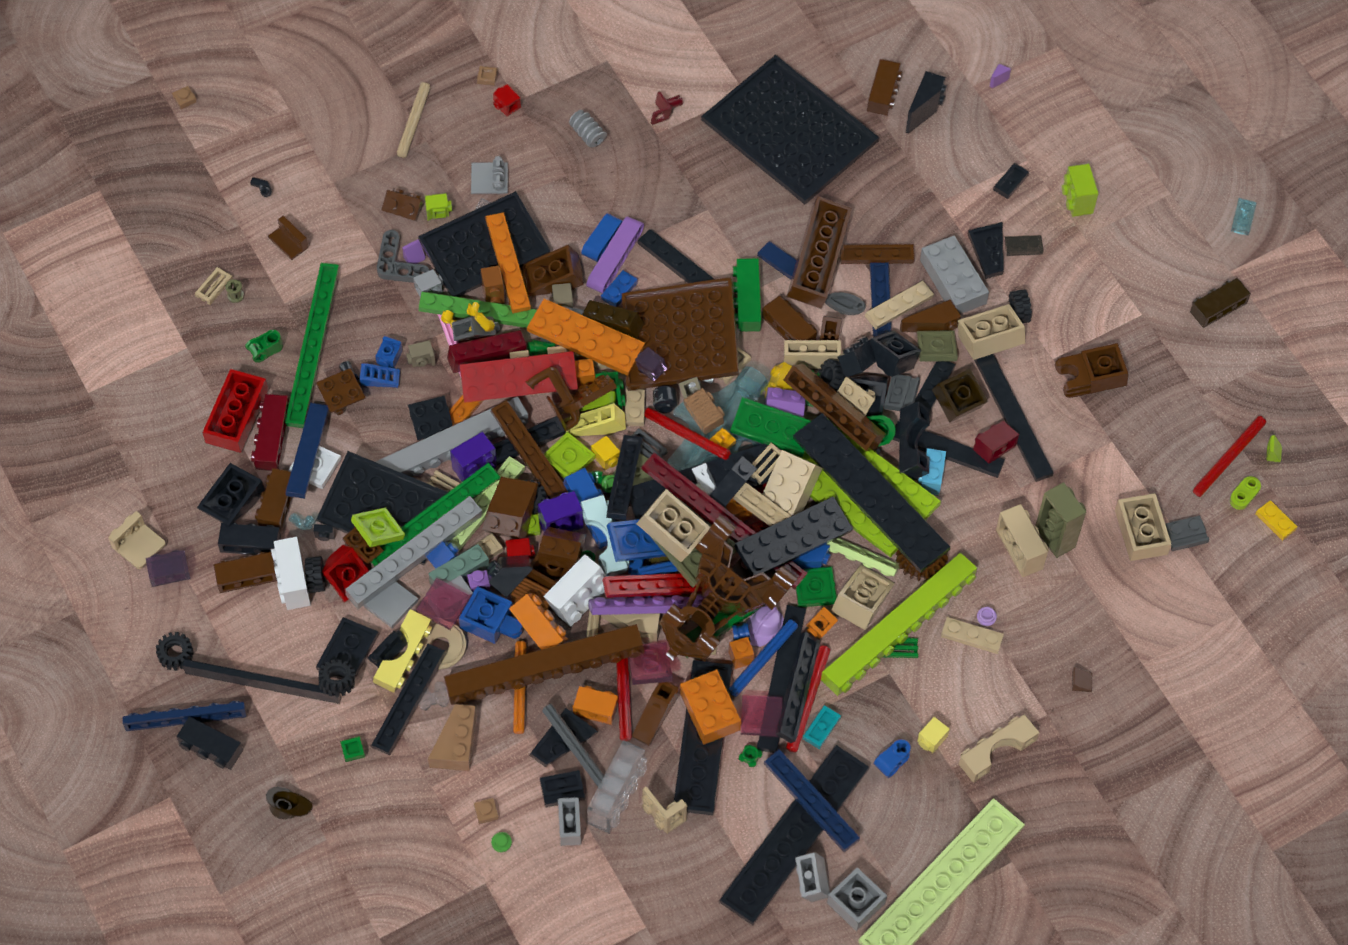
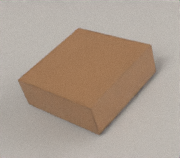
(487, 75)

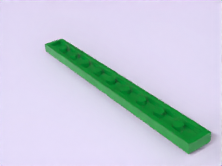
(312, 345)

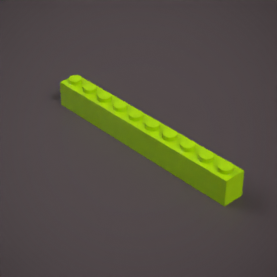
(899, 624)

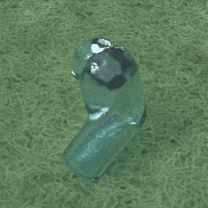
(301, 523)

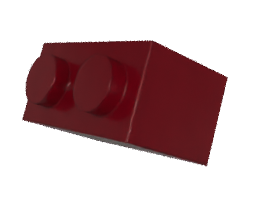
(995, 441)

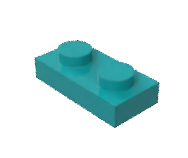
(821, 727)

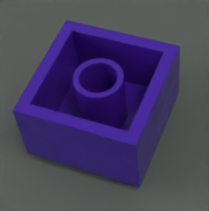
(472, 456)
(561, 513)

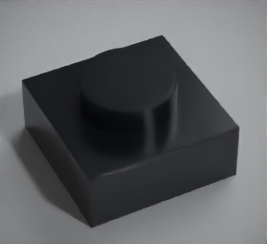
(324, 532)

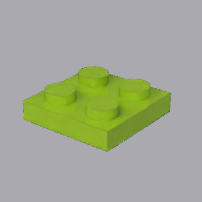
(569, 455)
(377, 527)

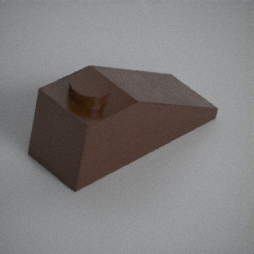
(937, 318)

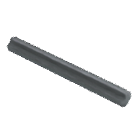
(573, 743)

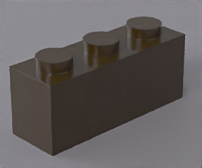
(1220, 302)
(614, 317)

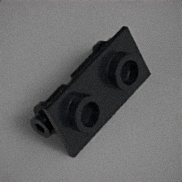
(388, 648)

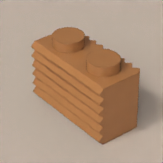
(704, 411)

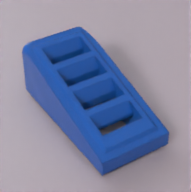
(379, 382)

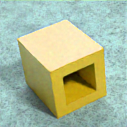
(605, 453)

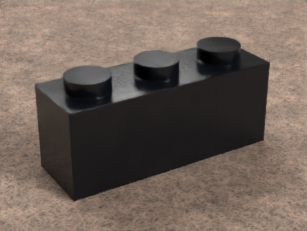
(857, 357)
(247, 538)
(209, 743)

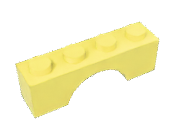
(391, 672)

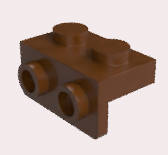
(402, 205)

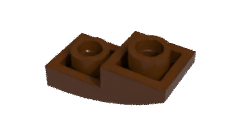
(363, 550)

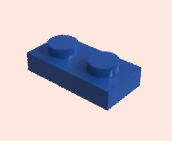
(623, 283)

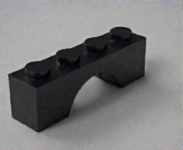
(913, 422)

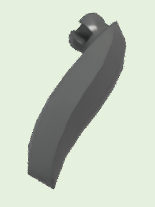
(845, 303)

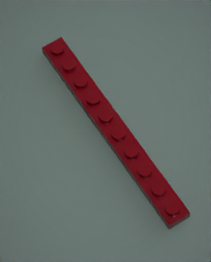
(704, 504)

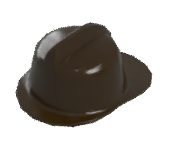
(287, 804)

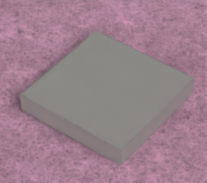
(392, 604)

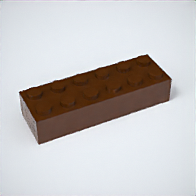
(819, 252)

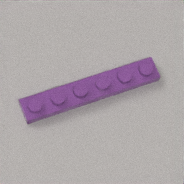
(638, 604)

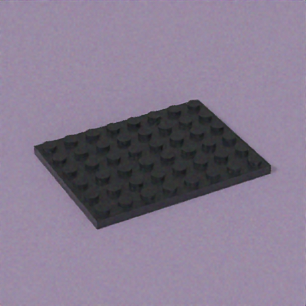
(790, 129)

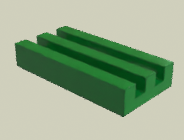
(914, 641)

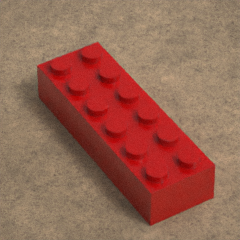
(508, 376)

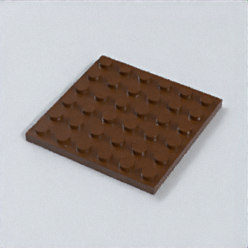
(689, 329)

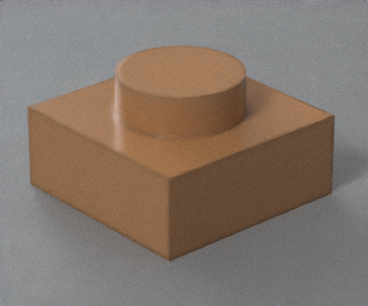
(184, 97)
(486, 811)

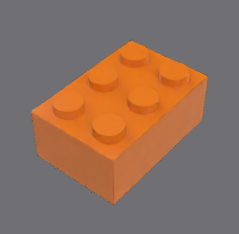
(710, 707)

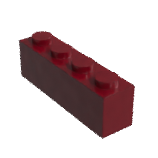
(485, 349)
(271, 432)

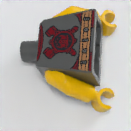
(472, 327)

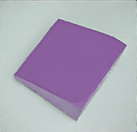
(1000, 75)
(413, 252)

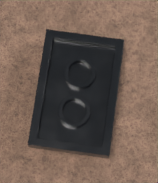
(350, 644)

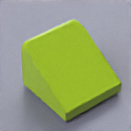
(1274, 450)

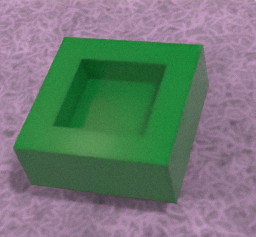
(352, 749)

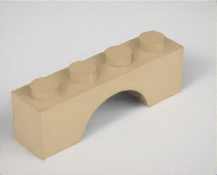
(1018, 734)

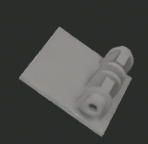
(489, 177)

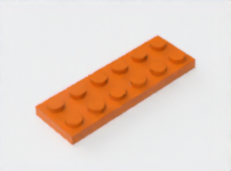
(585, 337)

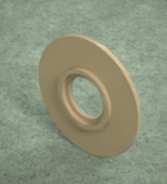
(456, 640)

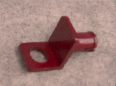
(665, 107)

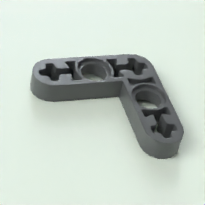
(393, 266)

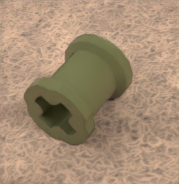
(231, 292)

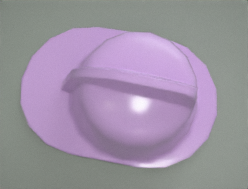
(764, 625)

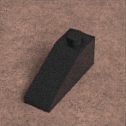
(733, 482)

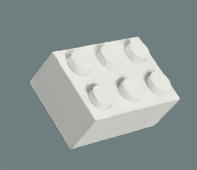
(290, 573)
(572, 592)

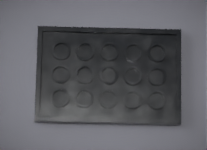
(465, 246)
(369, 486)

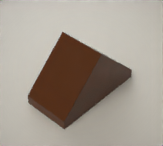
(830, 328)

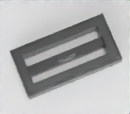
(663, 451)

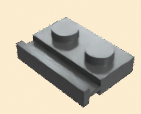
(901, 392)
(1187, 533)

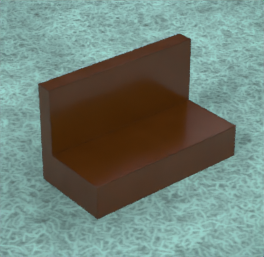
(288, 238)

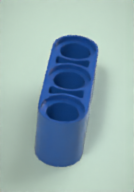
(601, 237)

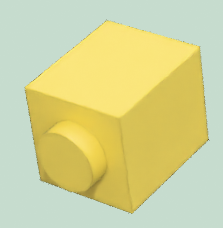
(933, 735)

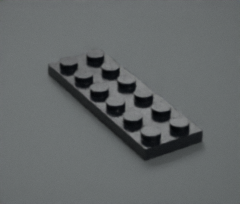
(793, 537)

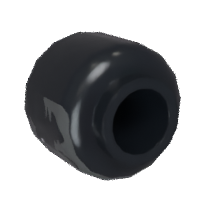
(665, 398)

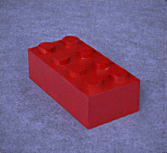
(235, 410)

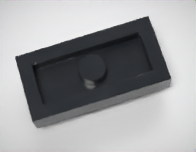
(1011, 181)

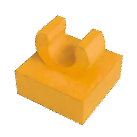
(724, 439)

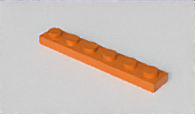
(508, 263)

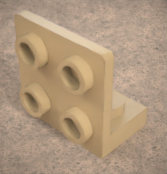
(667, 820)

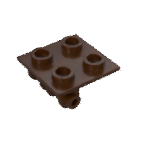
(340, 391)

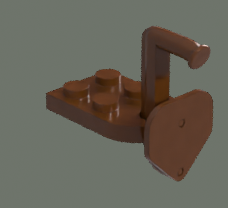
(572, 403)

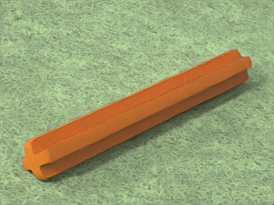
(519, 696)

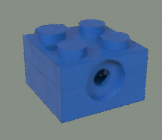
(489, 617)

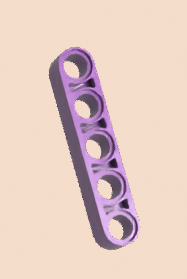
(615, 254)

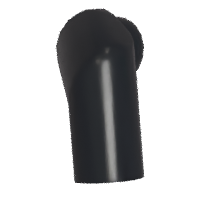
(263, 185)

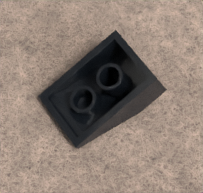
(927, 100)
(231, 495)

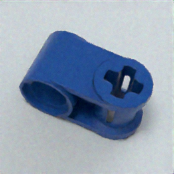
(890, 760)

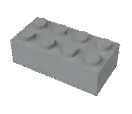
(954, 274)

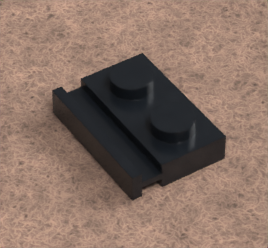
(561, 786)

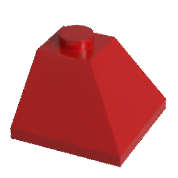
(343, 569)

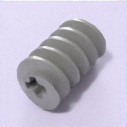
(587, 128)

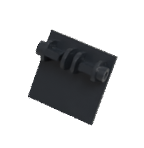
(430, 417)

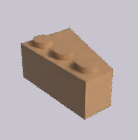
(455, 742)

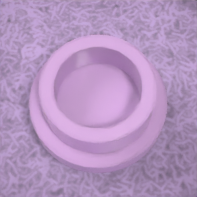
(986, 616)

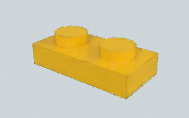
(1276, 520)

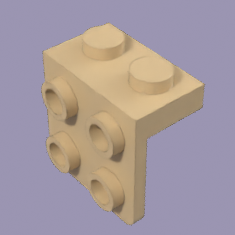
(135, 540)

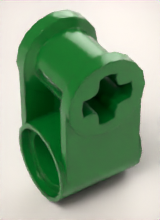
(263, 346)

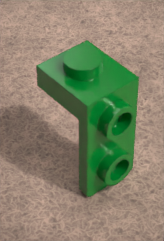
(619, 384)

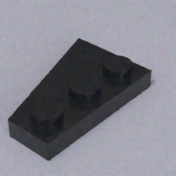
(988, 247)
(552, 745)

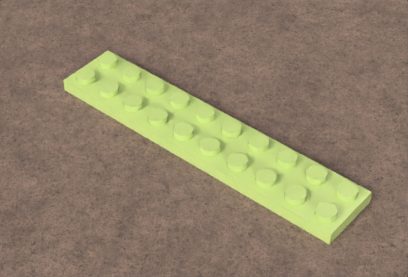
(945, 878)

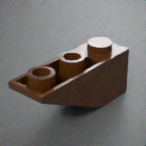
(655, 712)

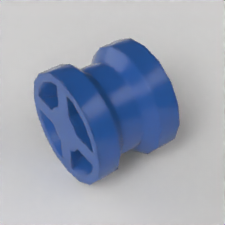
(741, 631)

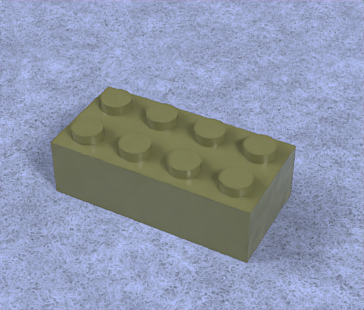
(1060, 519)

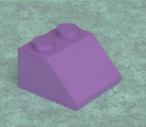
(785, 400)

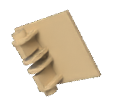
(856, 395)

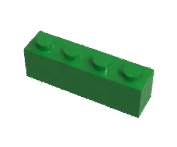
(748, 295)

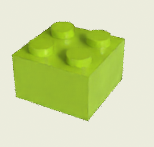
(1080, 190)

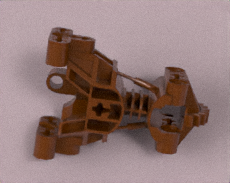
(724, 591)

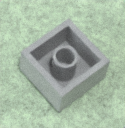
(856, 899)

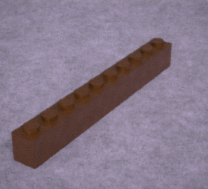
(544, 665)

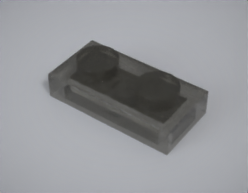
(1023, 245)

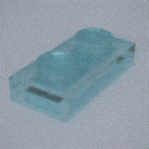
(1243, 217)

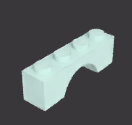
(595, 514)

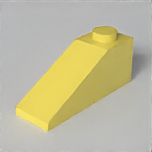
(599, 421)

